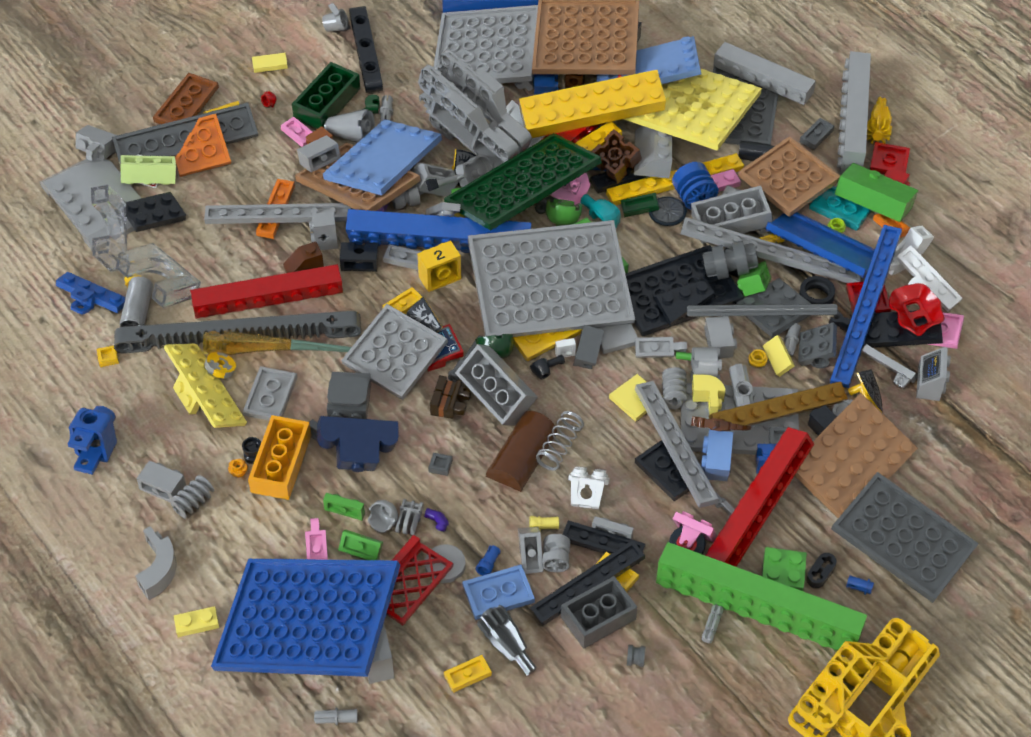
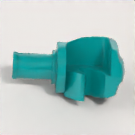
(601, 209)

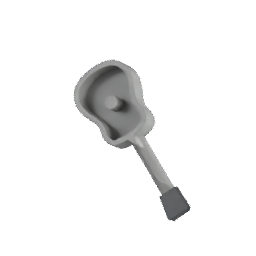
(465, 172)

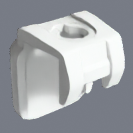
(596, 480)

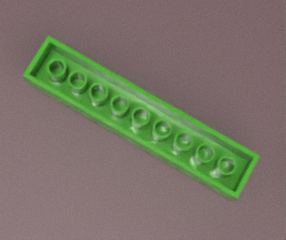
(758, 598)

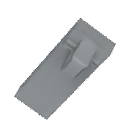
(904, 375)

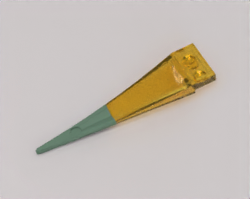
(239, 343)

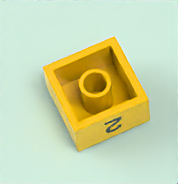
(439, 266)

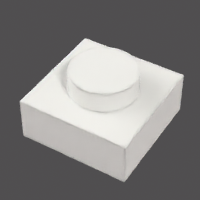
(565, 347)

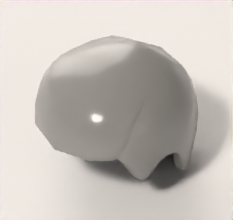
(382, 516)

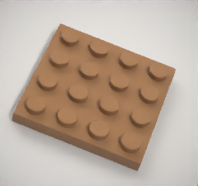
(789, 176)

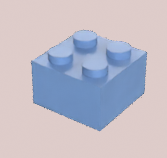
(718, 455)

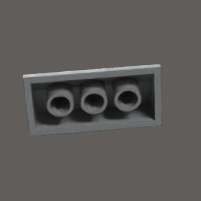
(655, 153)

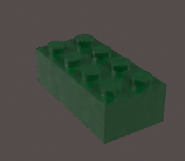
(326, 95)

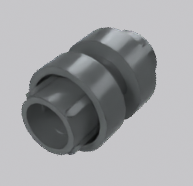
(720, 262)

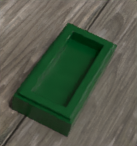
(639, 205)

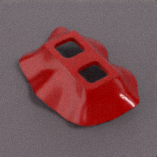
(928, 302)

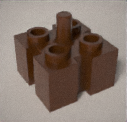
(617, 156)

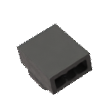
(349, 395)

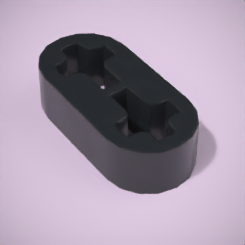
(818, 568)

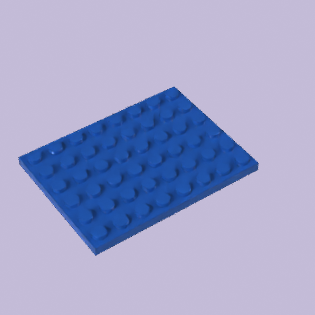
(307, 617)

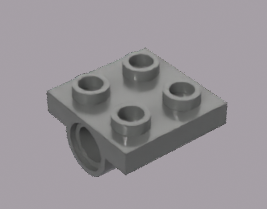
(818, 346)

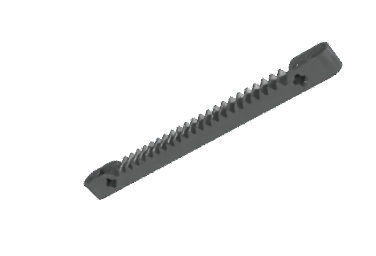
(344, 323)

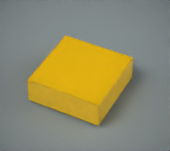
(107, 356)

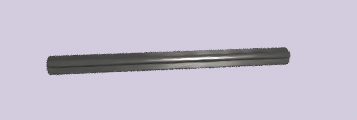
(762, 310)

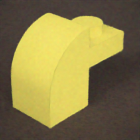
(708, 389)

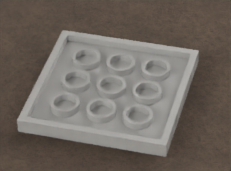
(395, 351)

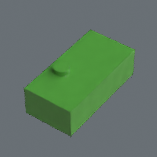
(876, 192)

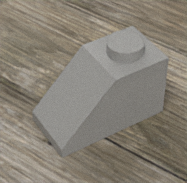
(530, 549)

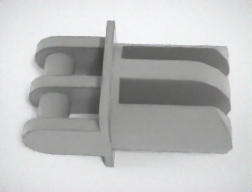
(409, 513)

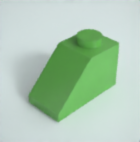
(755, 281)

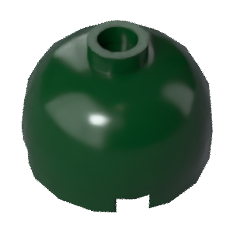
(502, 345)

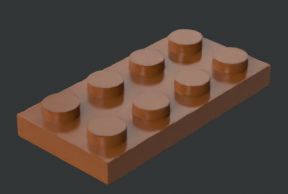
(186, 99)

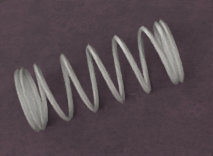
(570, 427)

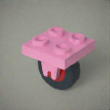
(692, 533)

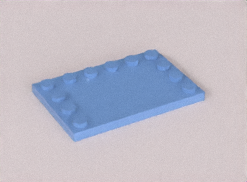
(672, 60)
(382, 157)

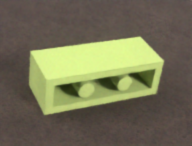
(148, 169)

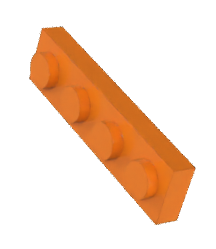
(280, 195)

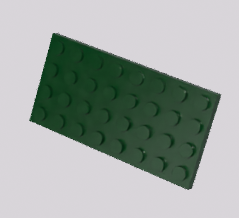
(523, 181)

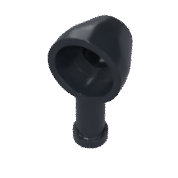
(542, 366)

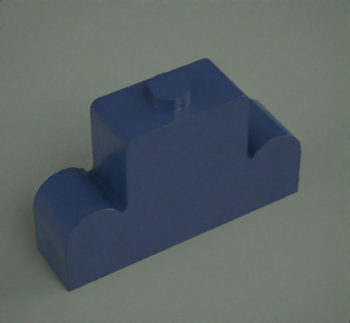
(357, 440)

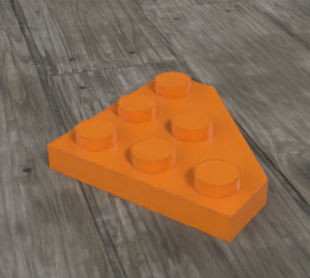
(203, 148)

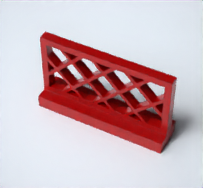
(405, 557)

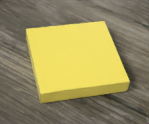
(627, 398)

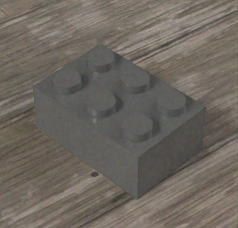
(598, 612)

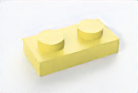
(196, 621)

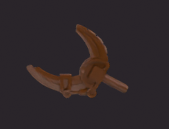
(717, 424)

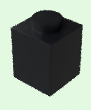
(820, 419)

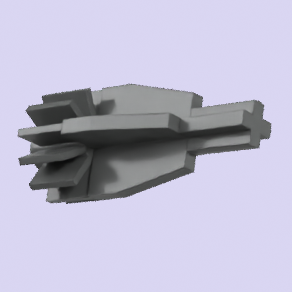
(505, 636)

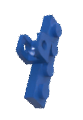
(88, 293)

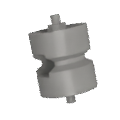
(411, 197)
(556, 553)

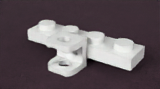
(927, 275)

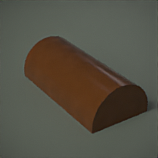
(518, 454)

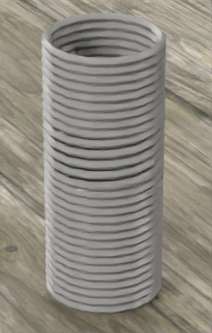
(136, 302)

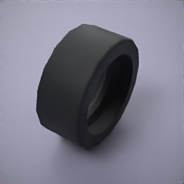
(819, 283)

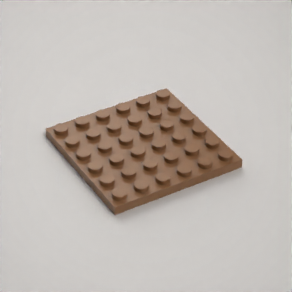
(586, 37)

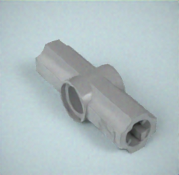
(741, 383)

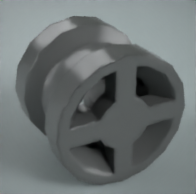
(636, 655)

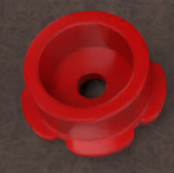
(268, 99)

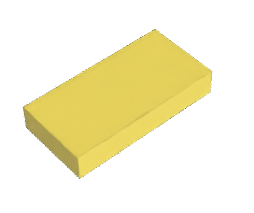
(269, 62)
(778, 355)

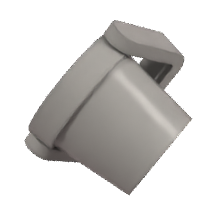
(336, 20)

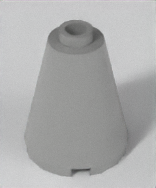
(351, 125)

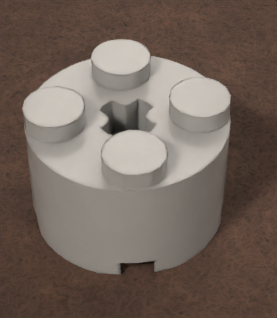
(706, 361)

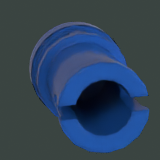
(487, 563)

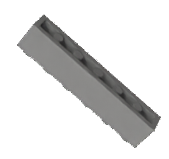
(764, 73)

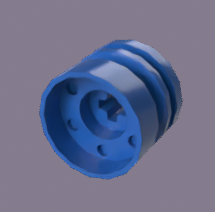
(694, 183)

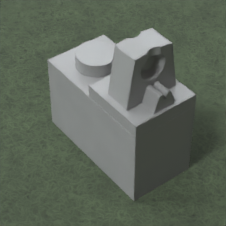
(95, 142)

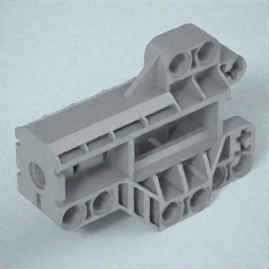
(462, 101)

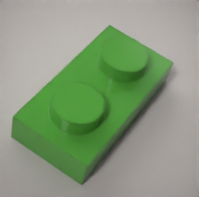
(344, 506)
(360, 545)

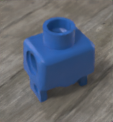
(91, 426)

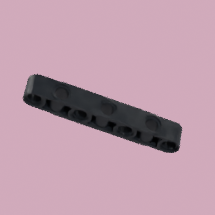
(365, 49)

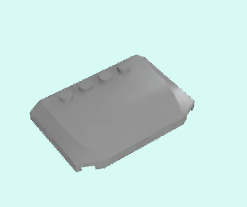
(73, 194)

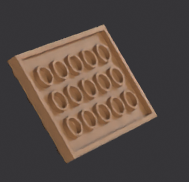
(351, 196)
(851, 453)

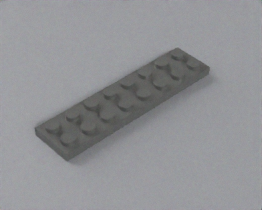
(168, 138)

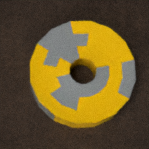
(220, 365)

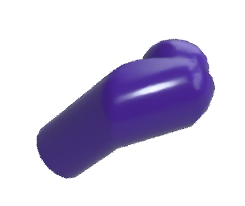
(439, 517)

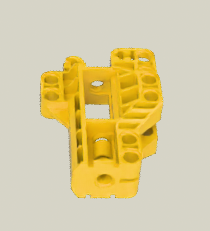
(892, 662)

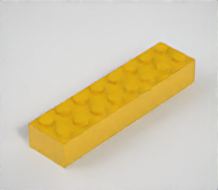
(592, 104)

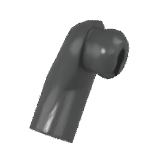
(540, 207)

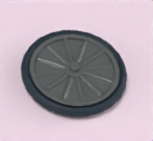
(670, 211)

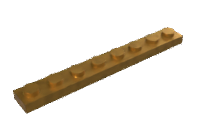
(784, 405)

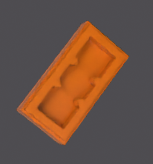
(884, 220)

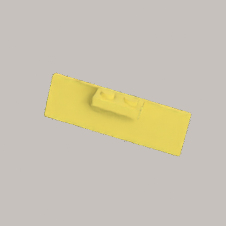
(201, 389)

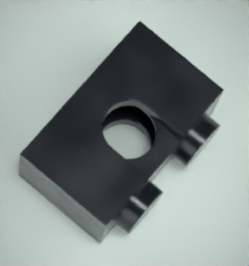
(352, 253)

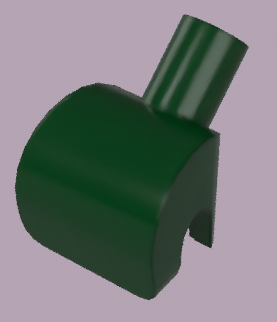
(372, 103)

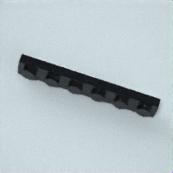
(611, 566)

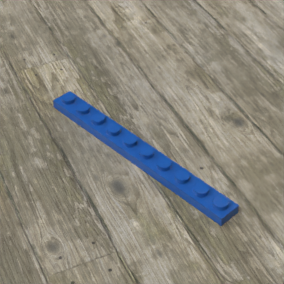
(866, 306)

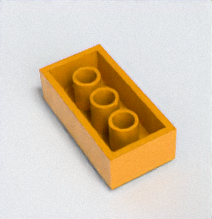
(279, 457)

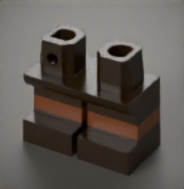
(446, 398)

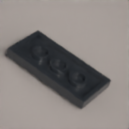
(887, 332)

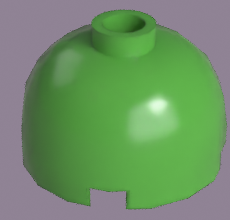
(563, 212)

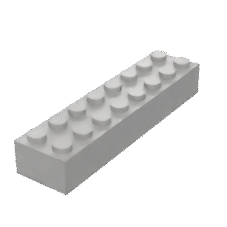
(855, 110)

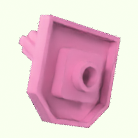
(573, 190)

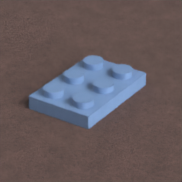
(502, 588)

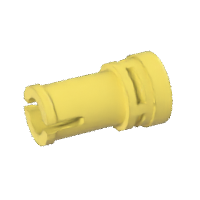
(544, 522)

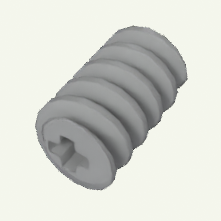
(674, 387)
(190, 495)

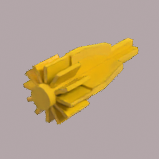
(879, 123)

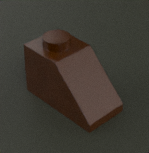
(304, 258)

